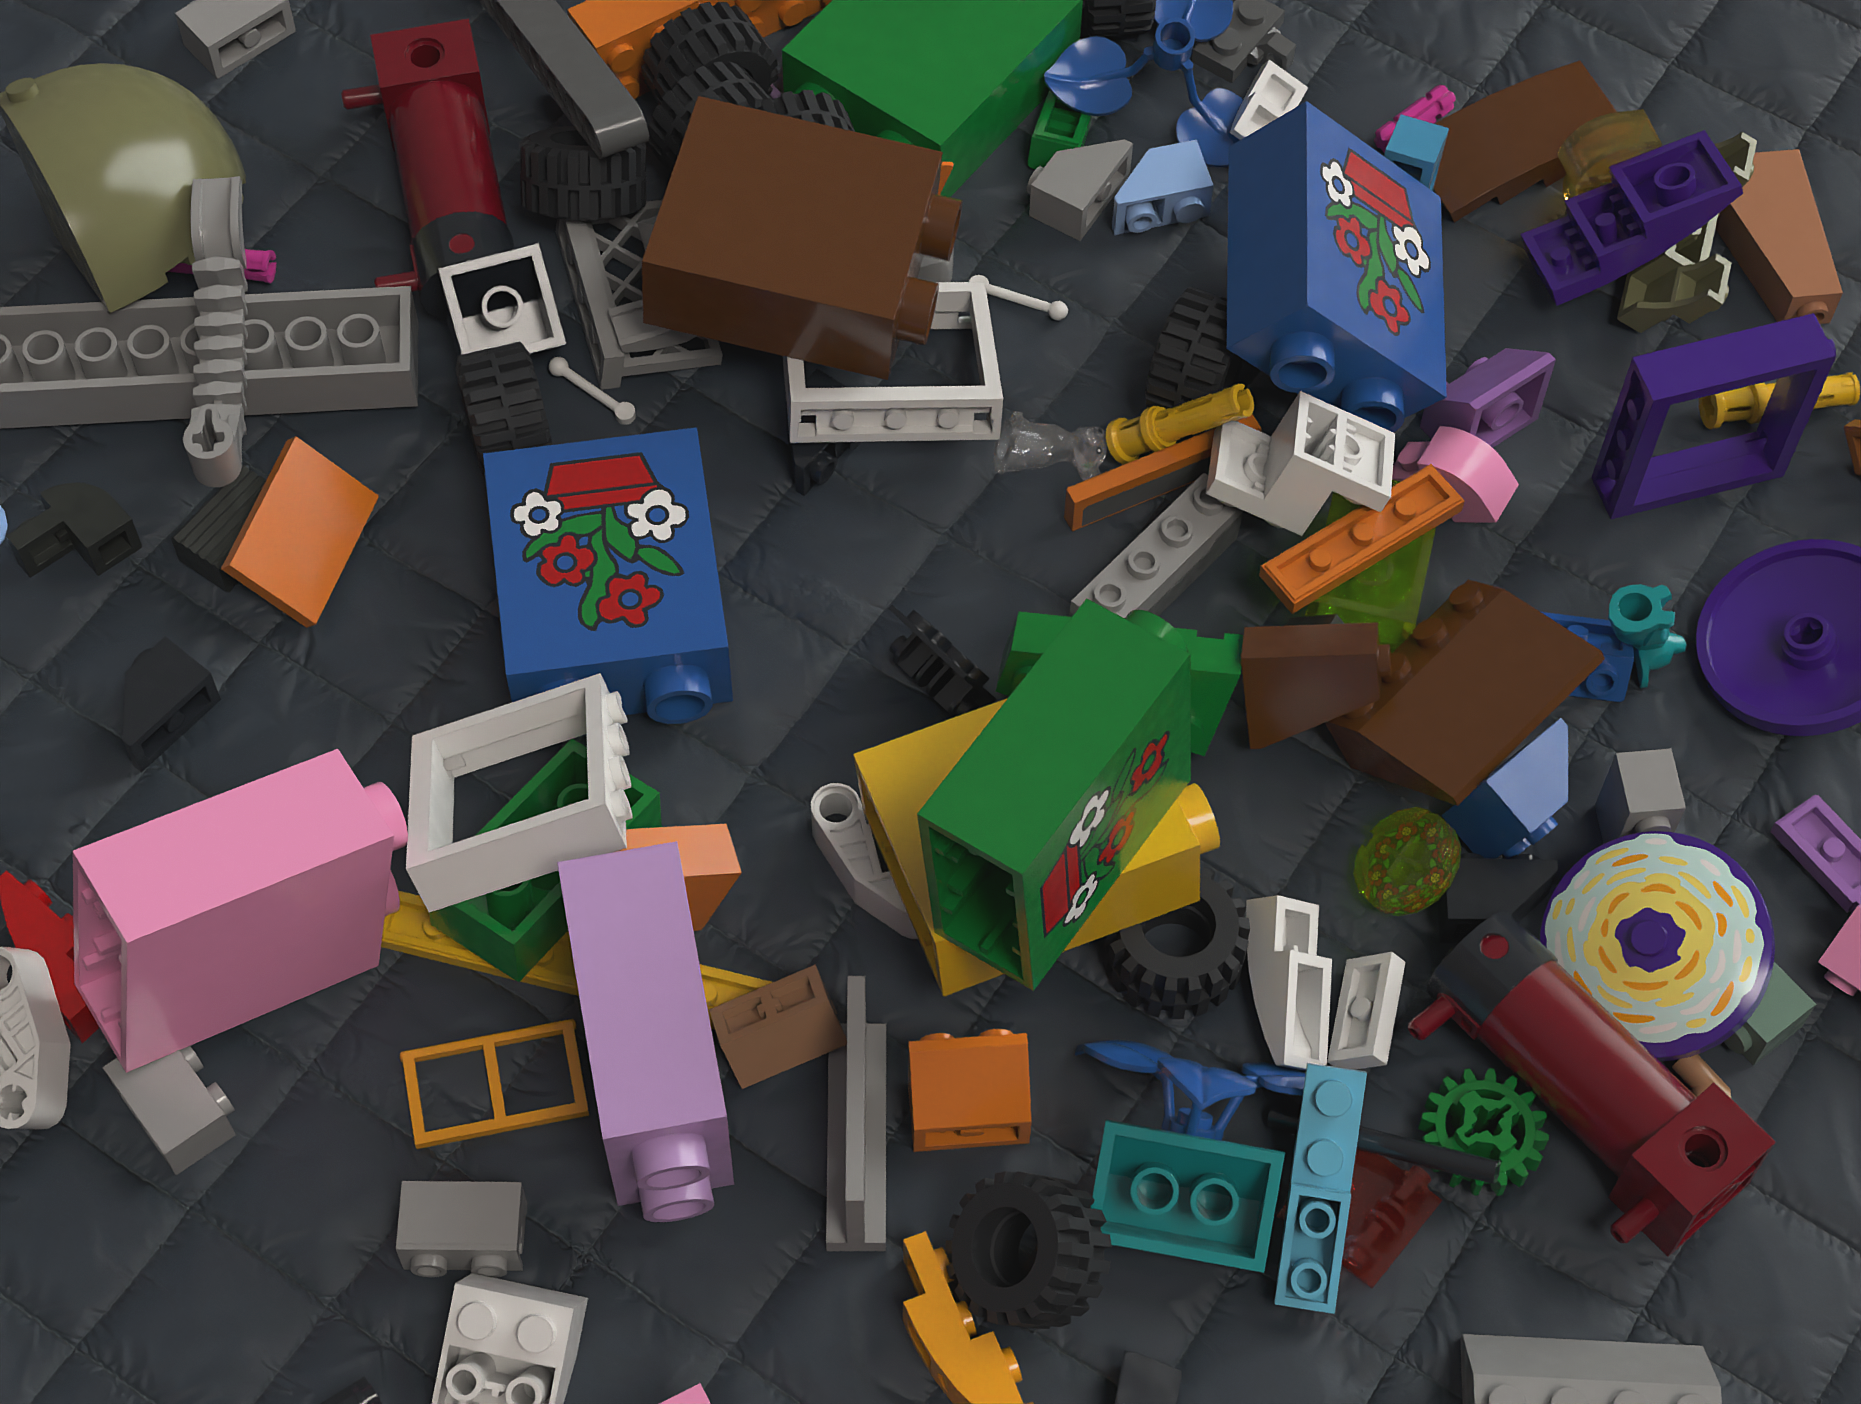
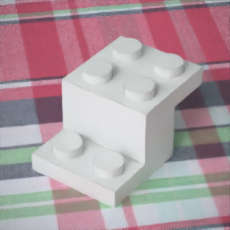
(1299, 466)

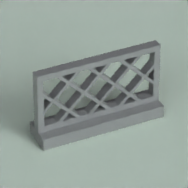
(594, 297)
(857, 1132)

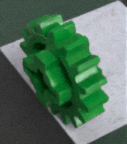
(1483, 1107)

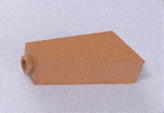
(1781, 239)

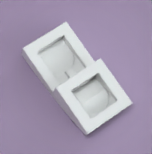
(1267, 99)

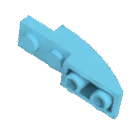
(1320, 1188)

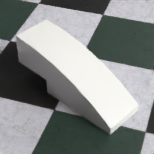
(1289, 979)

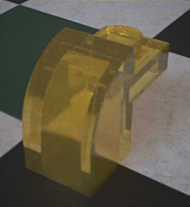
(1602, 144)

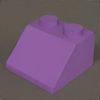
(1494, 396)

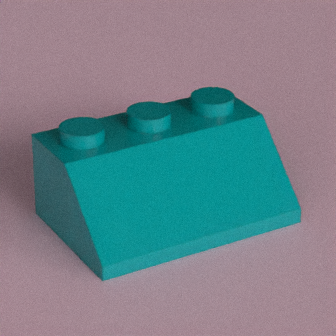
(1187, 1195)

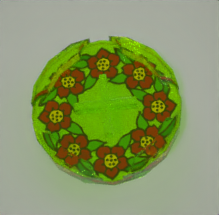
(1407, 861)

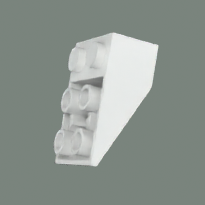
(508, 1343)

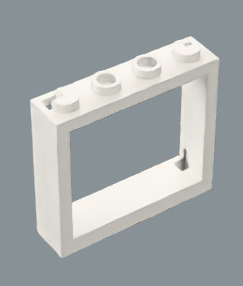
(908, 412)
(532, 847)

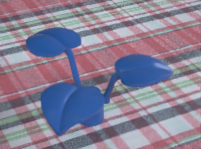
(1095, 82)
(1196, 1081)

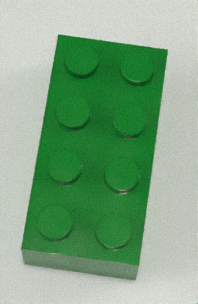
(527, 919)

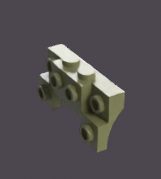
(1684, 276)

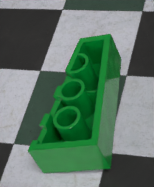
(1213, 668)

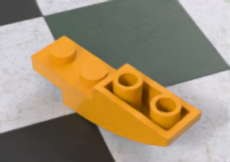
(941, 1332)

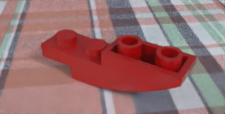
(43, 931)

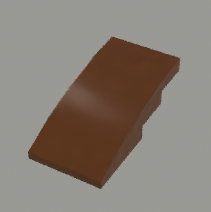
(1514, 138)

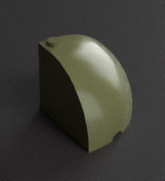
(117, 169)

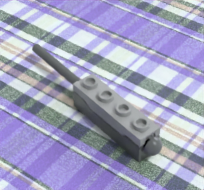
(1165, 555)

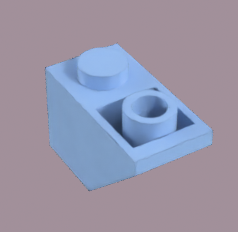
(1164, 189)

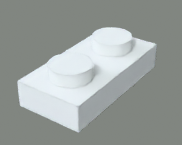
(1366, 1011)

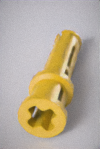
(1750, 401)
(1162, 427)

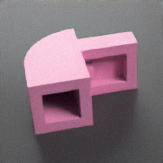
(1468, 467)

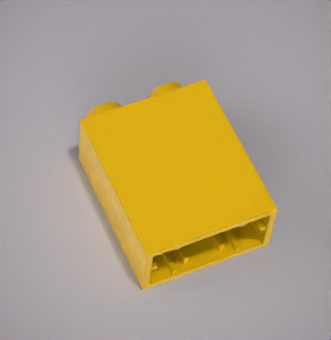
(906, 771)

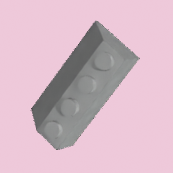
(1583, 1372)

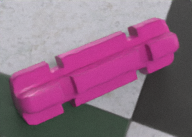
(1437, 105)

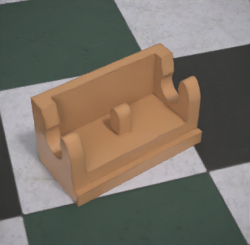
(778, 1026)

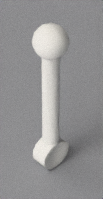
(1056, 310)
(624, 411)

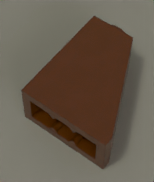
(1308, 676)

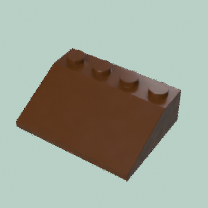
(1464, 693)

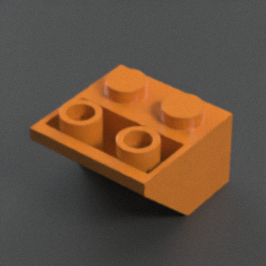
(969, 1090)

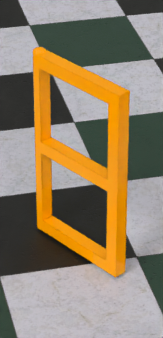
(501, 1122)

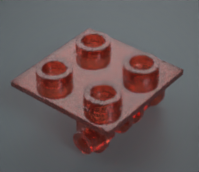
(1383, 1214)

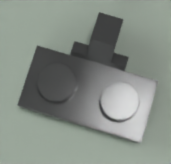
(1248, 40)

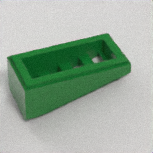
(1057, 131)

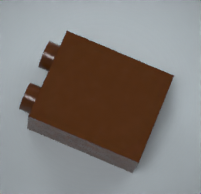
(798, 239)

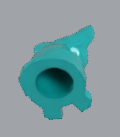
(1641, 622)

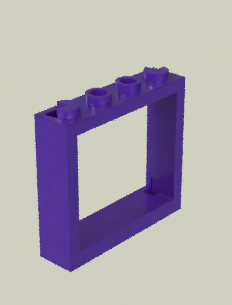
(1784, 350)

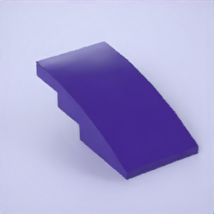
(1634, 218)

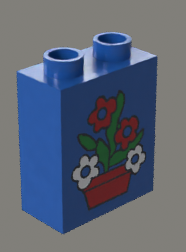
(1335, 269)
(610, 572)

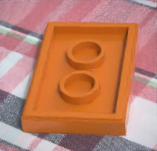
(300, 532)

